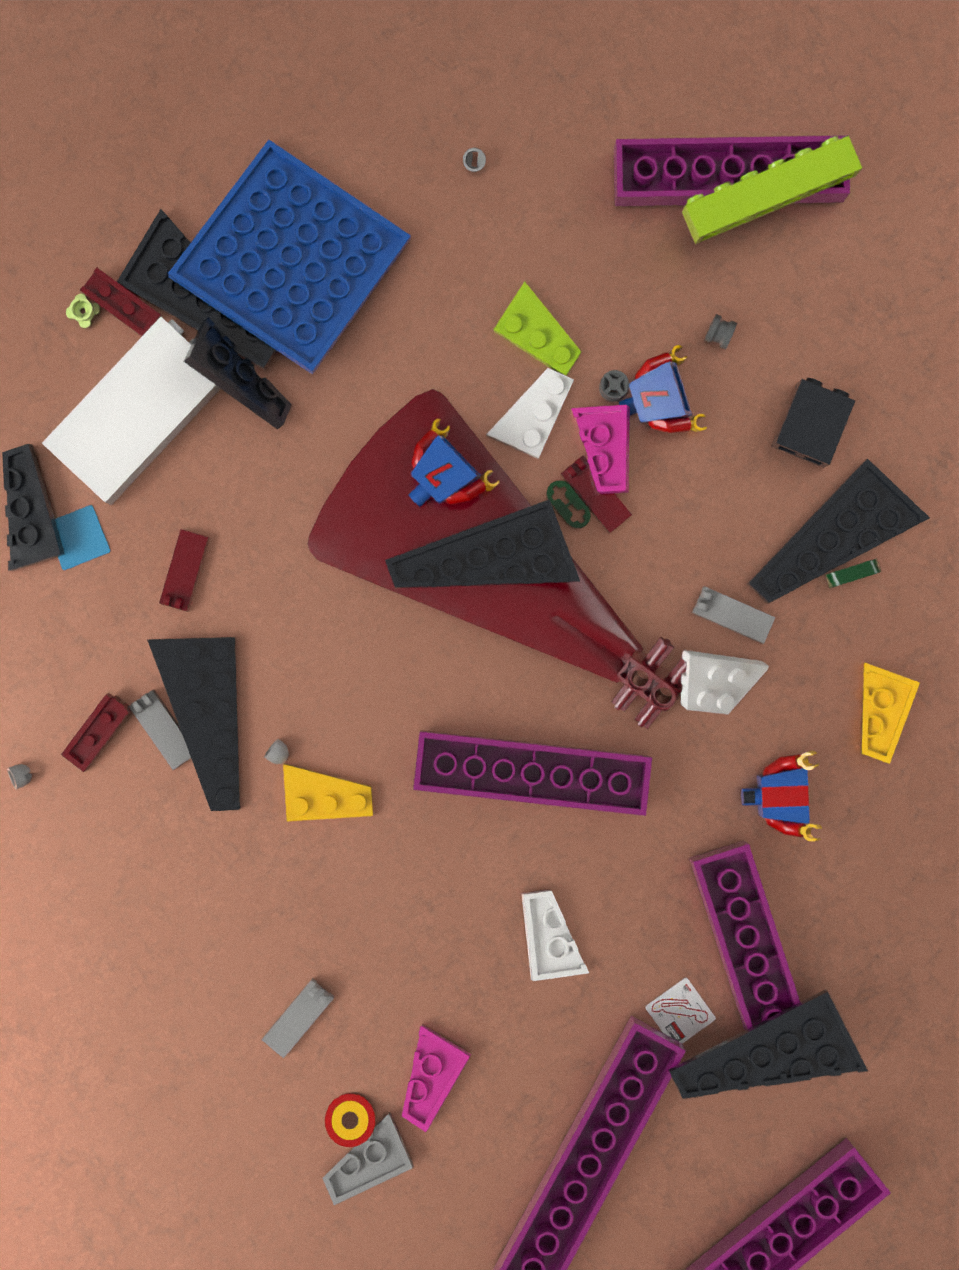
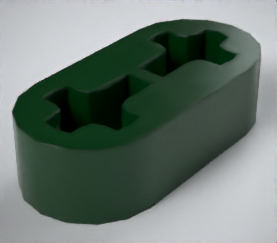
(573, 500)
(853, 573)

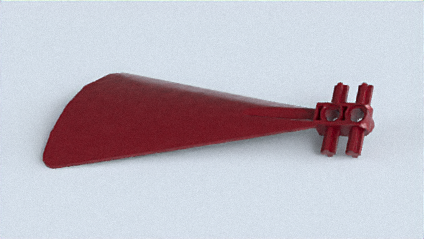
(375, 519)

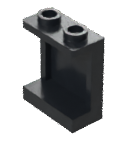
(814, 422)

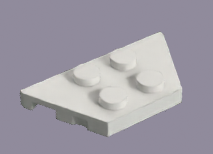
(717, 681)

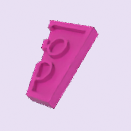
(606, 441)
(433, 1075)

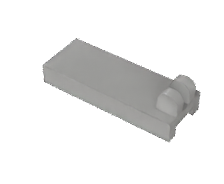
(733, 615)
(161, 728)
(297, 1018)

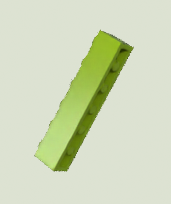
(771, 189)

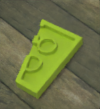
(537, 332)

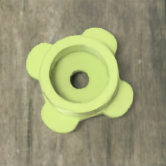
(75, 307)

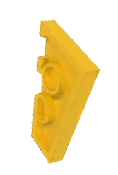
(885, 710)
(321, 796)

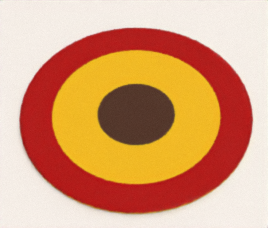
(350, 1120)

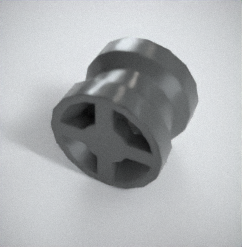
(720, 331)
(617, 382)

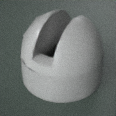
(468, 158)
(277, 752)
(19, 775)

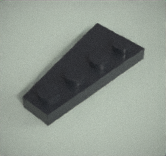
(225, 368)
(31, 521)

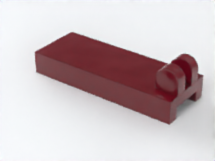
(120, 302)
(605, 507)
(184, 570)
(96, 732)

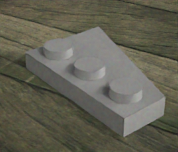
(369, 1163)

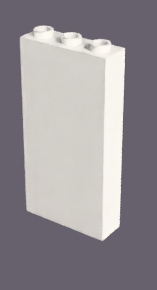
(132, 413)

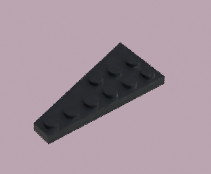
(149, 279)
(849, 523)
(504, 551)
(203, 695)
(783, 1049)

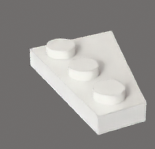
(534, 414)
(549, 942)

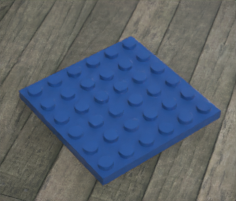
(289, 256)

